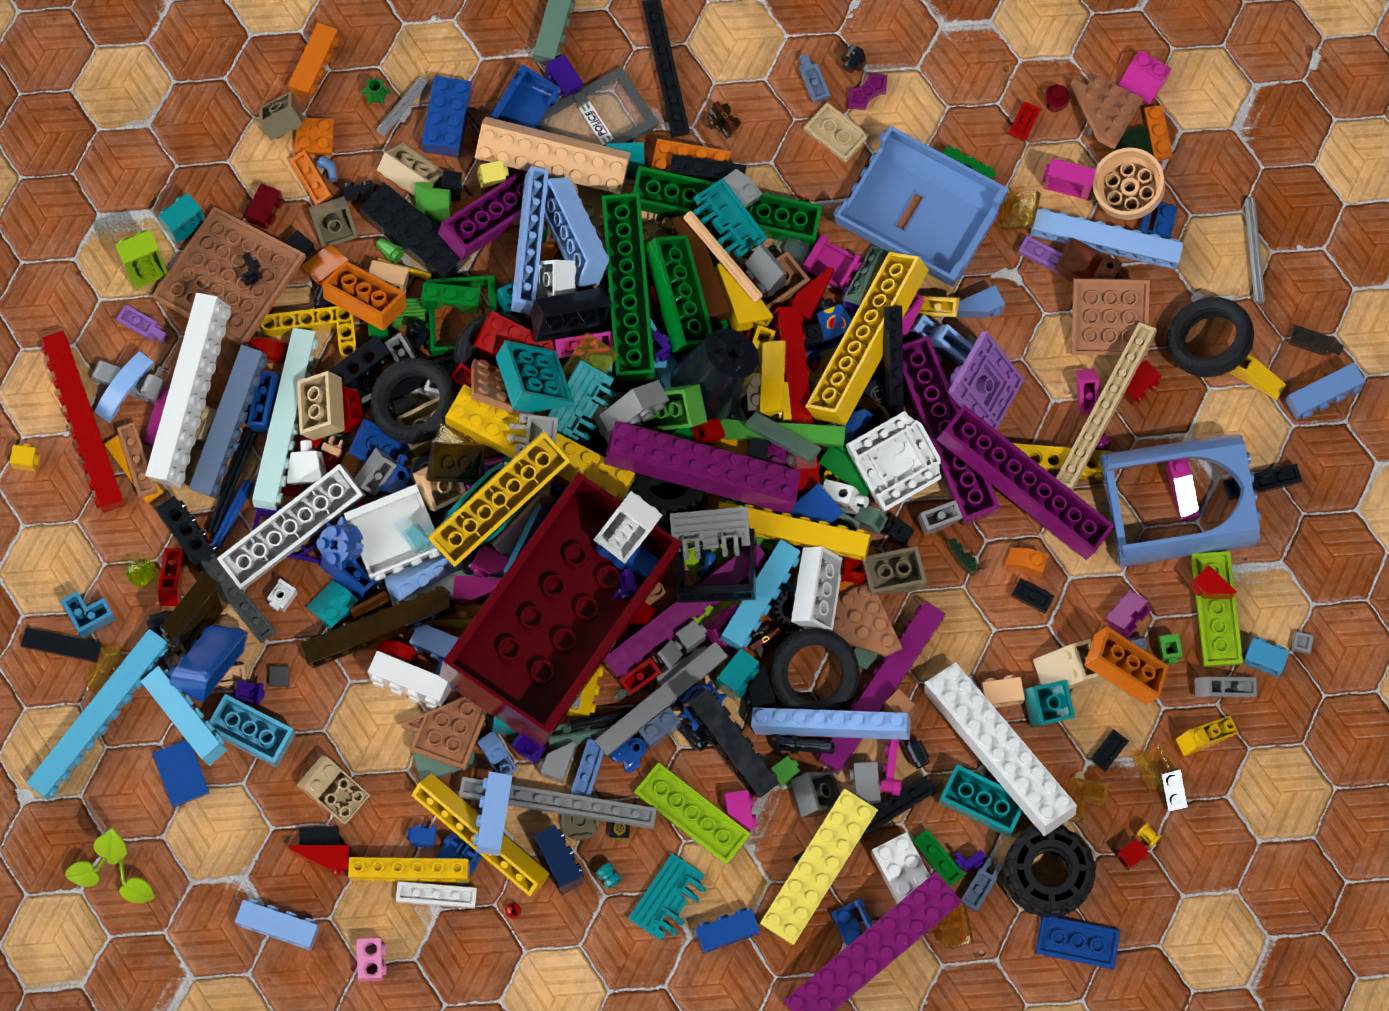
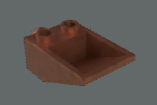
(1086, 262)

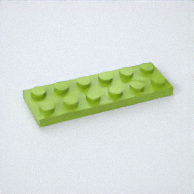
(1217, 617)
(692, 813)

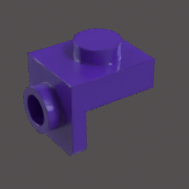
(662, 343)
(629, 585)
(248, 692)
(528, 748)
(975, 861)

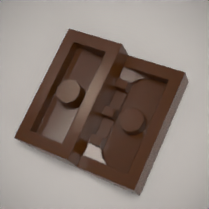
(370, 606)

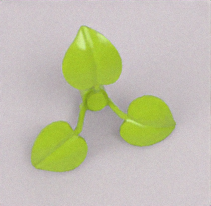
(112, 849)

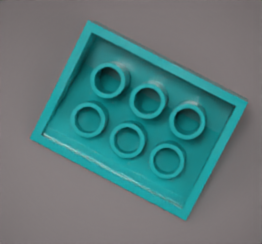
(533, 377)

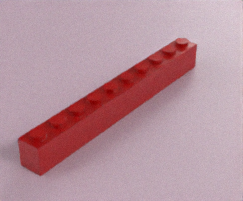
(789, 328)
(83, 422)

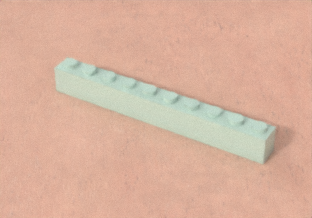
(284, 420)

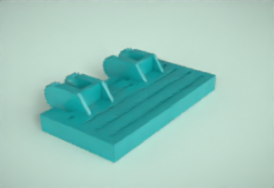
(730, 217)
(584, 386)
(665, 896)

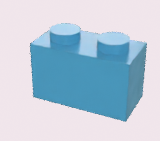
(1266, 657)

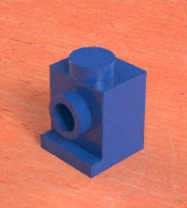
(422, 836)

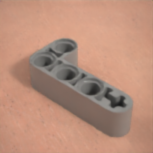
(145, 389)

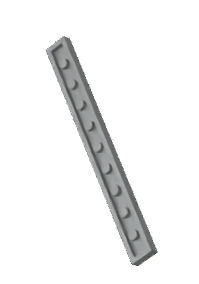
(567, 804)

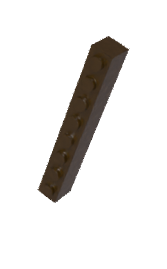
(378, 627)

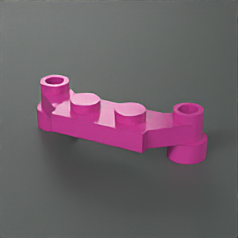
(890, 784)

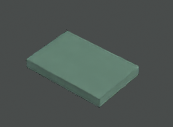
(426, 766)

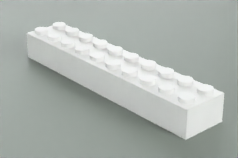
(188, 390)
(1000, 749)

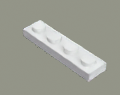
(436, 895)

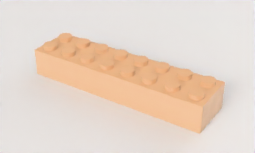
(561, 155)

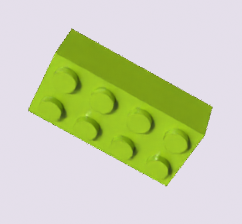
(141, 259)

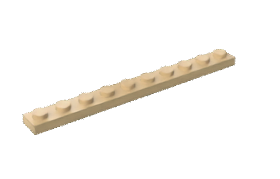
(1106, 405)

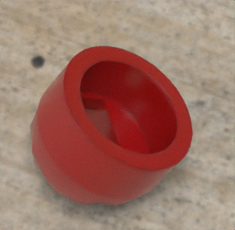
(508, 911)

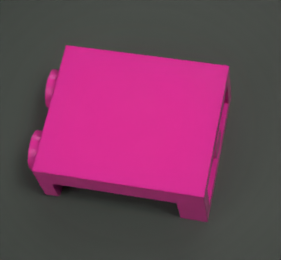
(829, 255)

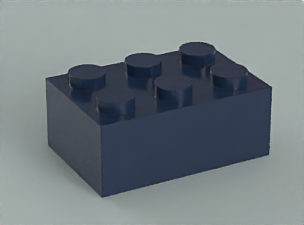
(559, 859)

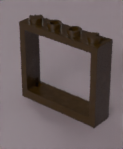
(193, 613)

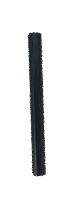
(231, 482)
(609, 717)

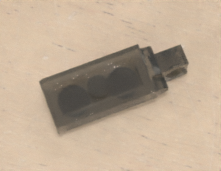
(1314, 342)

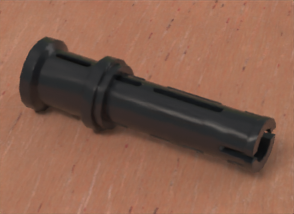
(795, 745)

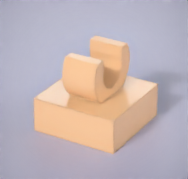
(333, 449)

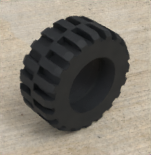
(689, 501)

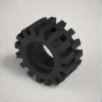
(776, 609)

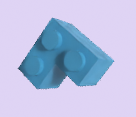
(87, 618)

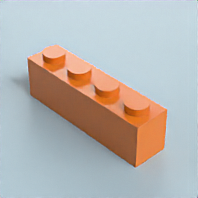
(314, 60)

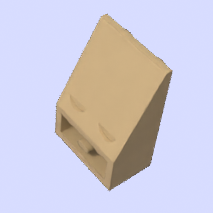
(1066, 665)
(333, 789)

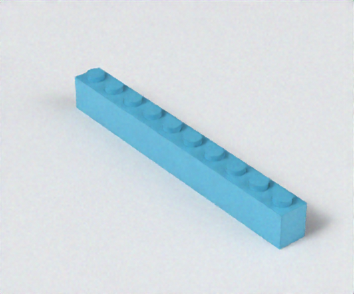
(97, 715)

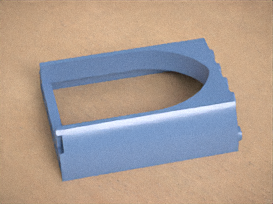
(1236, 532)

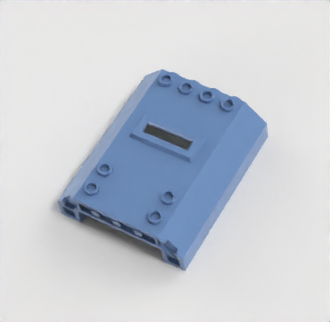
(948, 221)

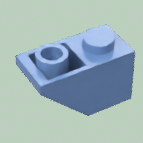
(496, 754)

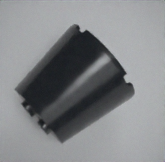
(722, 368)

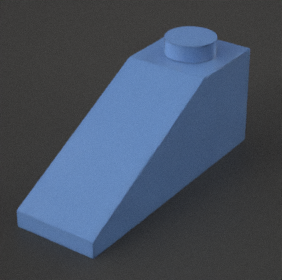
(982, 304)

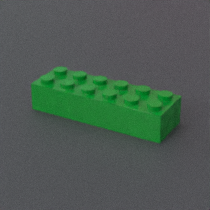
(679, 291)

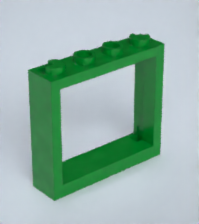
(476, 282)

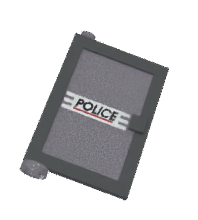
(603, 112)

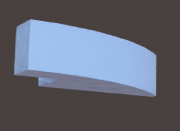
(943, 338)

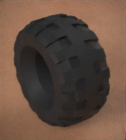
(1049, 900)

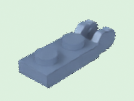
(980, 886)

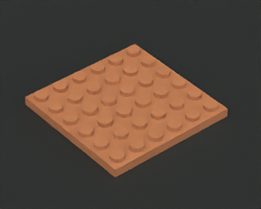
(214, 266)

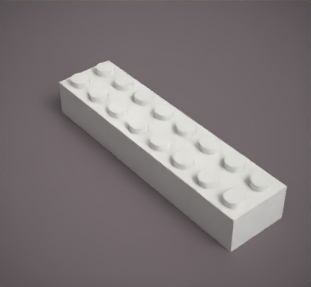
(291, 527)

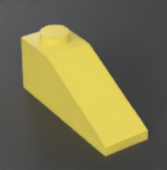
(492, 174)

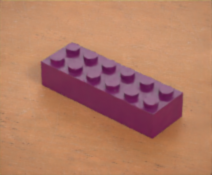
(485, 218)

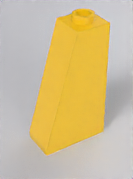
(744, 312)

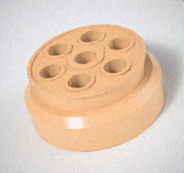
(1113, 168)

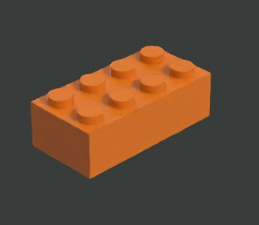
(665, 149)
(364, 295)
(1126, 665)

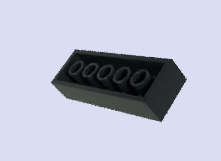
(412, 231)
(730, 742)

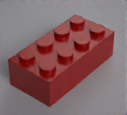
(498, 329)

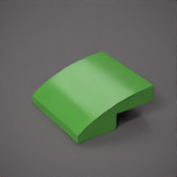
(433, 201)

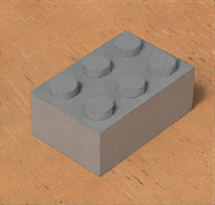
(636, 405)

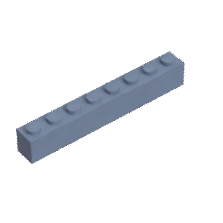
(228, 421)

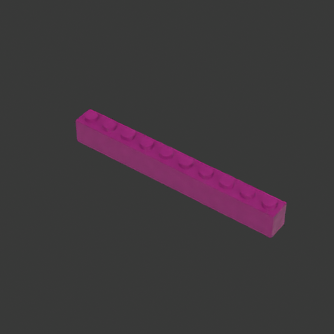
(678, 615)
(887, 679)

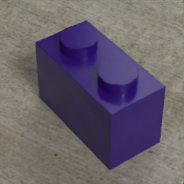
(563, 76)

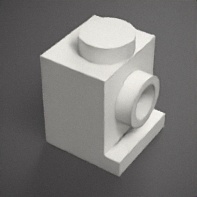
(284, 602)

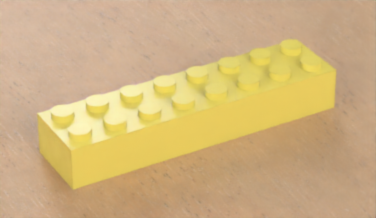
(818, 867)

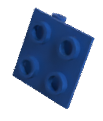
(458, 849)

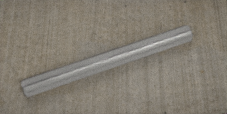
(1254, 250)

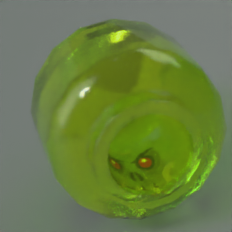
(140, 572)

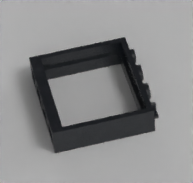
(717, 592)

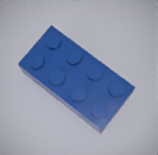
(447, 116)

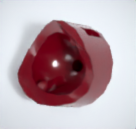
(1056, 98)

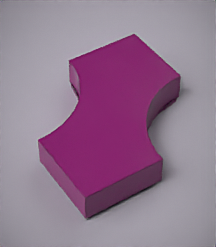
(861, 96)

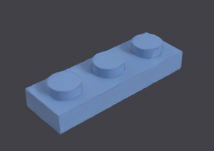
(587, 769)

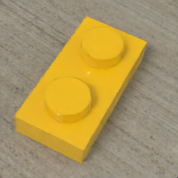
(785, 415)

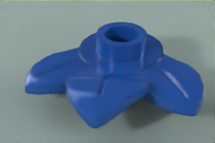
(628, 755)

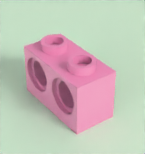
(365, 960)

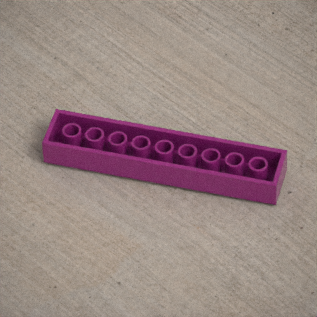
(935, 409)
(702, 467)
(1025, 482)
(876, 947)

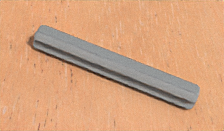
(402, 106)

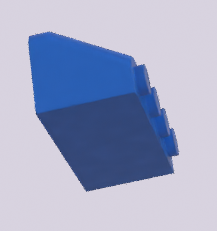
(208, 660)

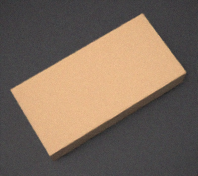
(236, 673)

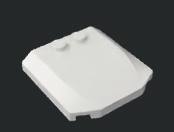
(895, 460)

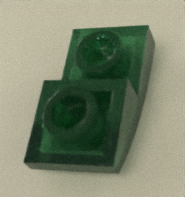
(965, 561)

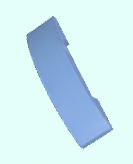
(122, 385)

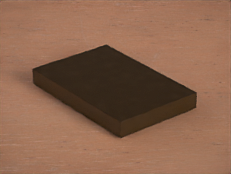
(456, 462)

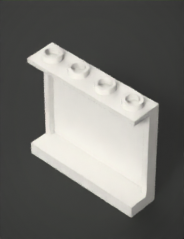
(382, 530)

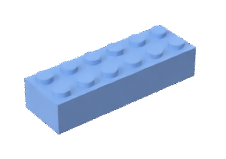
(574, 232)

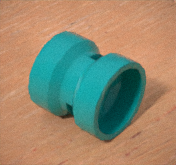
(607, 874)

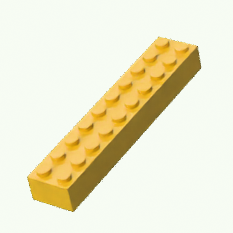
(864, 339)
(491, 428)

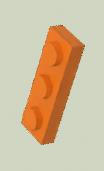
(1158, 132)
(311, 177)

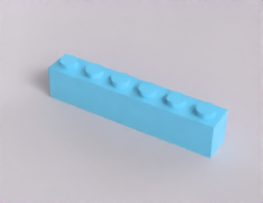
(767, 587)
(184, 716)

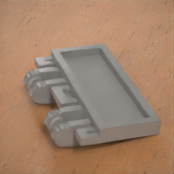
(534, 427)
(709, 528)

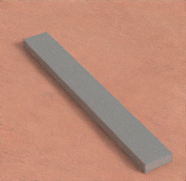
(661, 699)

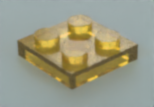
(1020, 210)

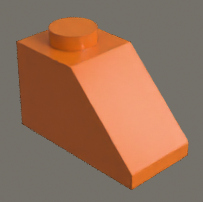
(1026, 561)

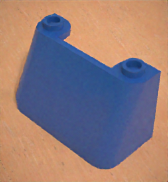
(525, 98)

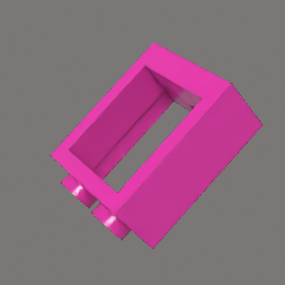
(1068, 178)

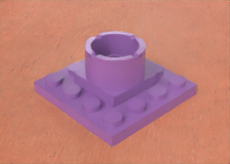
(986, 381)

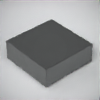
(279, 676)

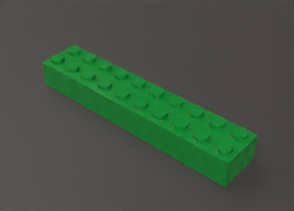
(776, 215)
(628, 287)

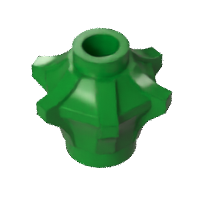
(375, 91)

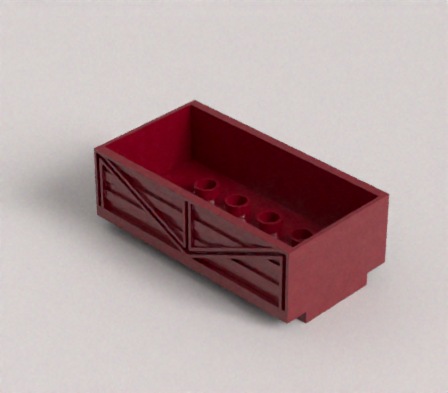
(551, 617)

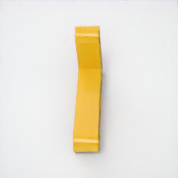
(316, 324)

